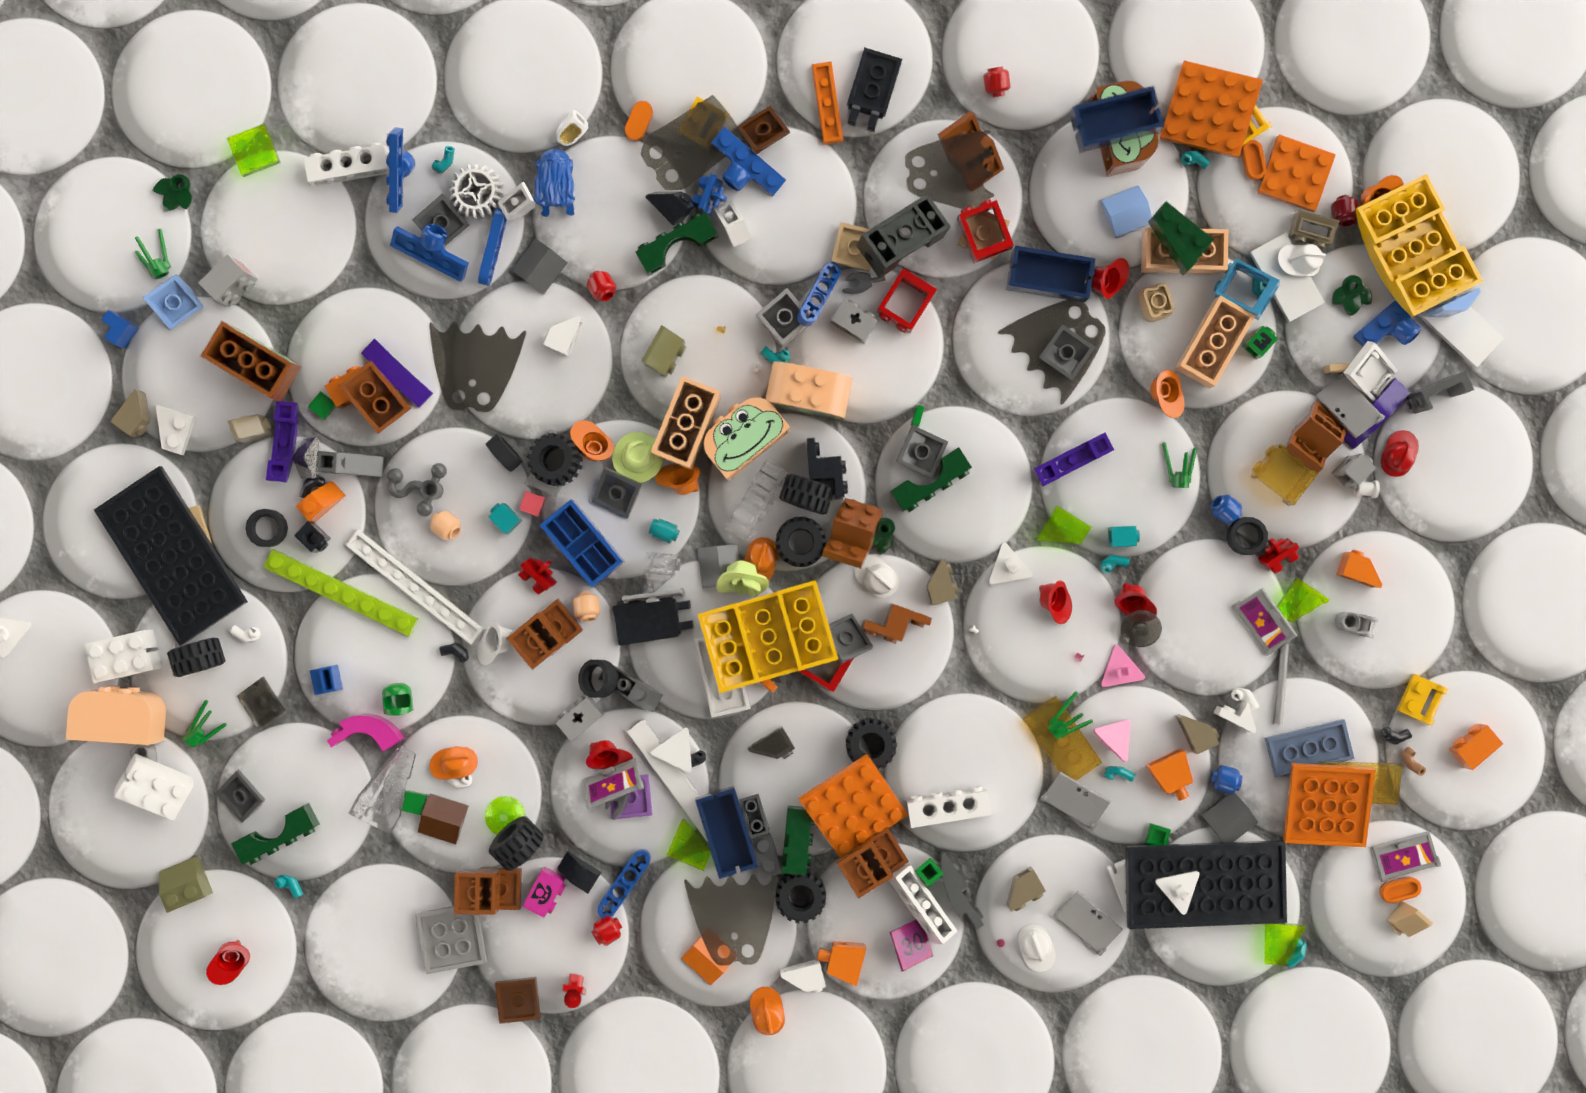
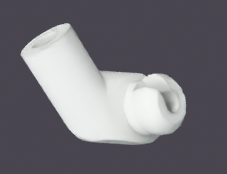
(247, 635)
(1245, 695)
(460, 782)

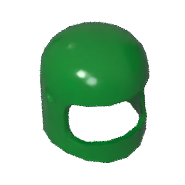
(397, 699)

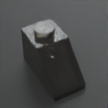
(774, 745)

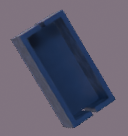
(1116, 119)
(1050, 274)
(726, 832)

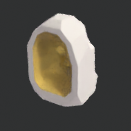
(571, 129)

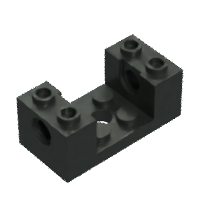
(886, 245)

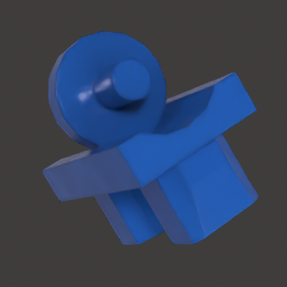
(712, 194)

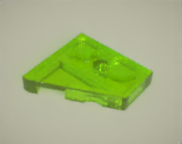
(1064, 528)
(1300, 600)
(689, 847)
(1281, 942)

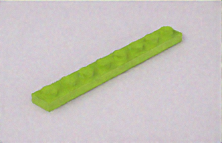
(341, 592)

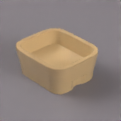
(1156, 302)

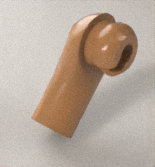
(1411, 764)

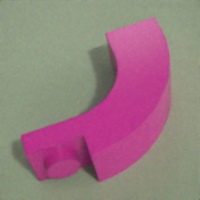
(378, 727)

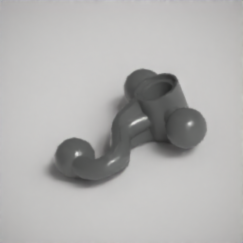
(424, 508)

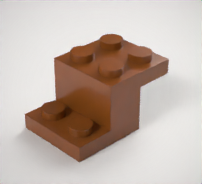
(969, 124)
(1316, 437)
(852, 533)
(896, 623)
(545, 634)
(872, 862)
(487, 891)

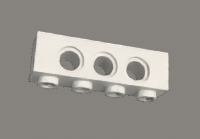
(316, 164)
(980, 807)
(922, 904)

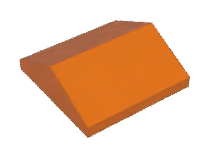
(701, 962)

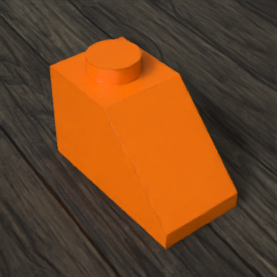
(320, 501)
(1358, 569)

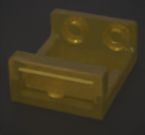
(1284, 474)

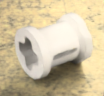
(1367, 489)

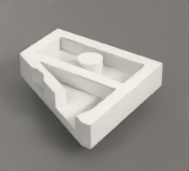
(174, 429)

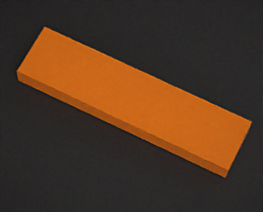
(827, 103)

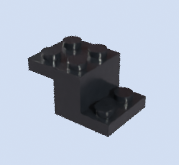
(826, 468)

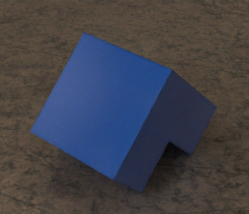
(121, 329)
(326, 679)

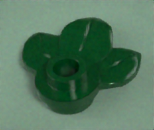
(172, 193)
(1352, 298)
(883, 539)

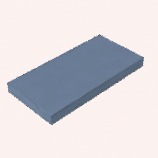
(1309, 746)

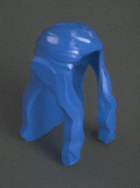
(554, 182)

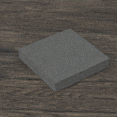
(849, 639)

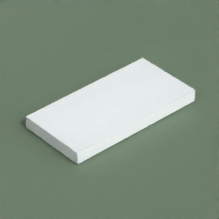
(1296, 293)
(1465, 333)
(724, 702)

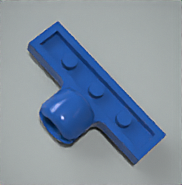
(745, 165)
(400, 166)
(430, 250)
(1390, 321)

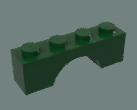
(698, 230)
(952, 466)
(296, 823)

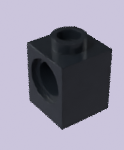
(305, 533)

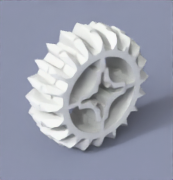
(460, 194)

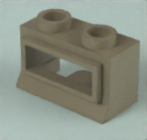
(1302, 236)

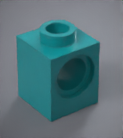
(504, 518)
(1123, 536)

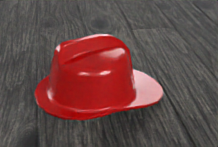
(1111, 278)
(1399, 453)
(1132, 599)
(1057, 600)
(606, 755)
(227, 963)

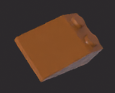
(375, 397)

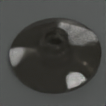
(1141, 636)

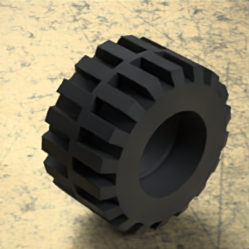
(543, 448)
(806, 494)
(813, 529)
(196, 657)
(883, 730)
(516, 843)
(805, 912)

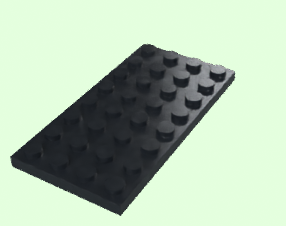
(170, 555)
(1234, 886)

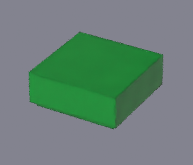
(322, 405)
(916, 419)
(414, 802)
(1157, 835)

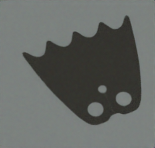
(958, 170)
(1037, 329)
(476, 357)
(733, 909)

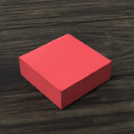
(532, 503)

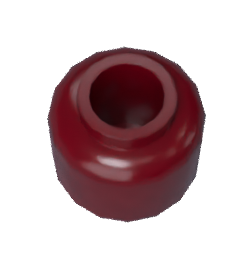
(1345, 210)

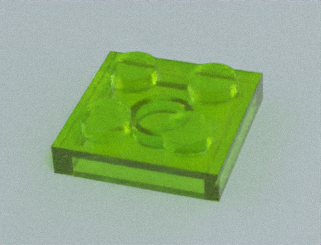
(253, 150)

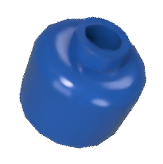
(1226, 509)
(1226, 779)

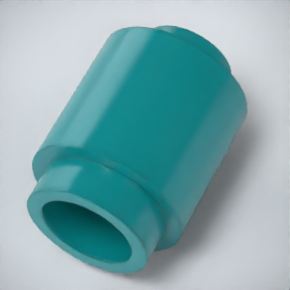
(664, 530)

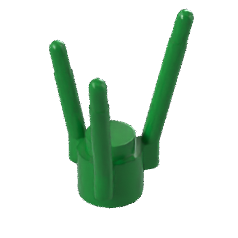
(155, 267)
(1183, 478)
(1059, 728)
(195, 733)

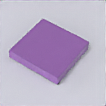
(638, 802)

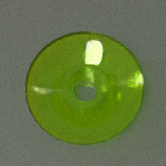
(502, 805)

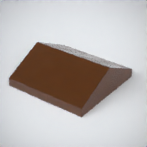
(763, 130)
(442, 818)

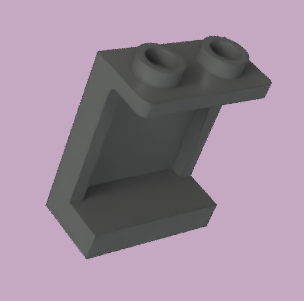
(1455, 385)

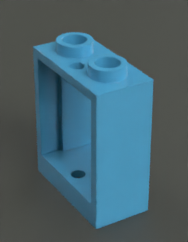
(1266, 296)

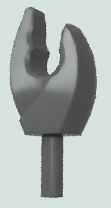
(864, 282)
(622, 802)

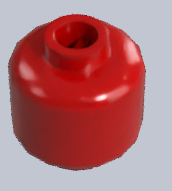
(996, 81)
(601, 285)
(606, 930)

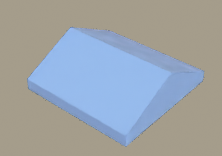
(1127, 211)
(173, 301)
(1456, 305)

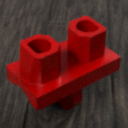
(1277, 552)
(539, 572)
(574, 991)

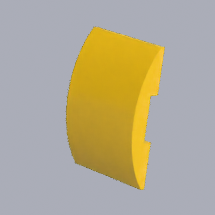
(1415, 247)
(767, 636)

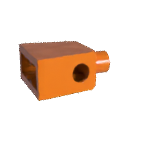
(1172, 773)
(844, 960)

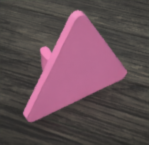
(1120, 669)
(1115, 738)

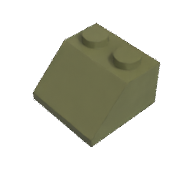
(664, 352)
(183, 884)

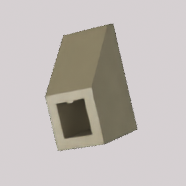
(940, 585)
(1024, 888)

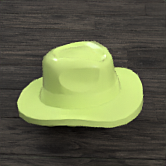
(634, 457)
(742, 579)

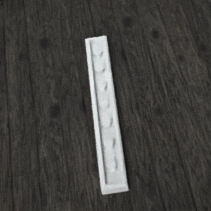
(414, 587)
(670, 774)

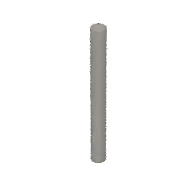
(1281, 685)

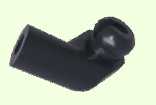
(308, 484)
(457, 650)
(1393, 737)
(698, 758)

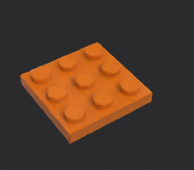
(1296, 173)

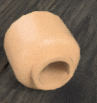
(445, 525)
(586, 606)

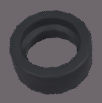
(504, 452)
(251, 525)
(1262, 531)
(585, 678)

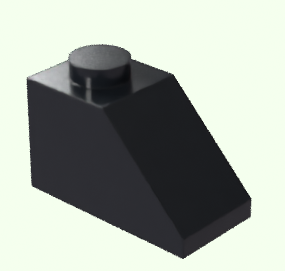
(672, 205)
(578, 872)

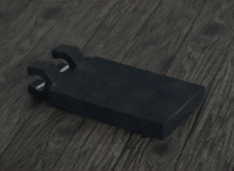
(873, 86)
(650, 621)

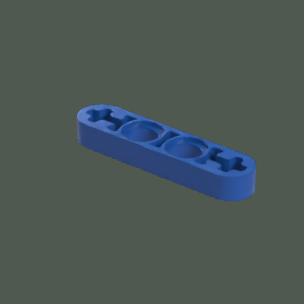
(492, 248)
(818, 293)
(622, 882)

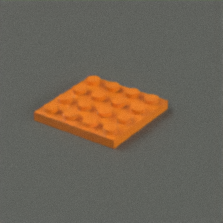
(1211, 109)
(853, 805)
(1328, 805)

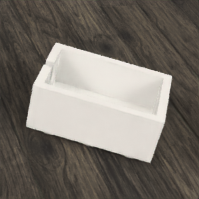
(123, 656)
(154, 787)

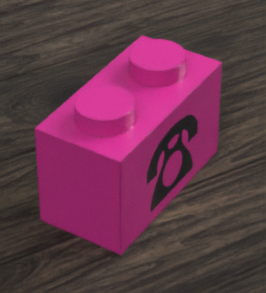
(544, 892)

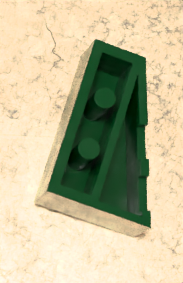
(1180, 236)
(797, 841)

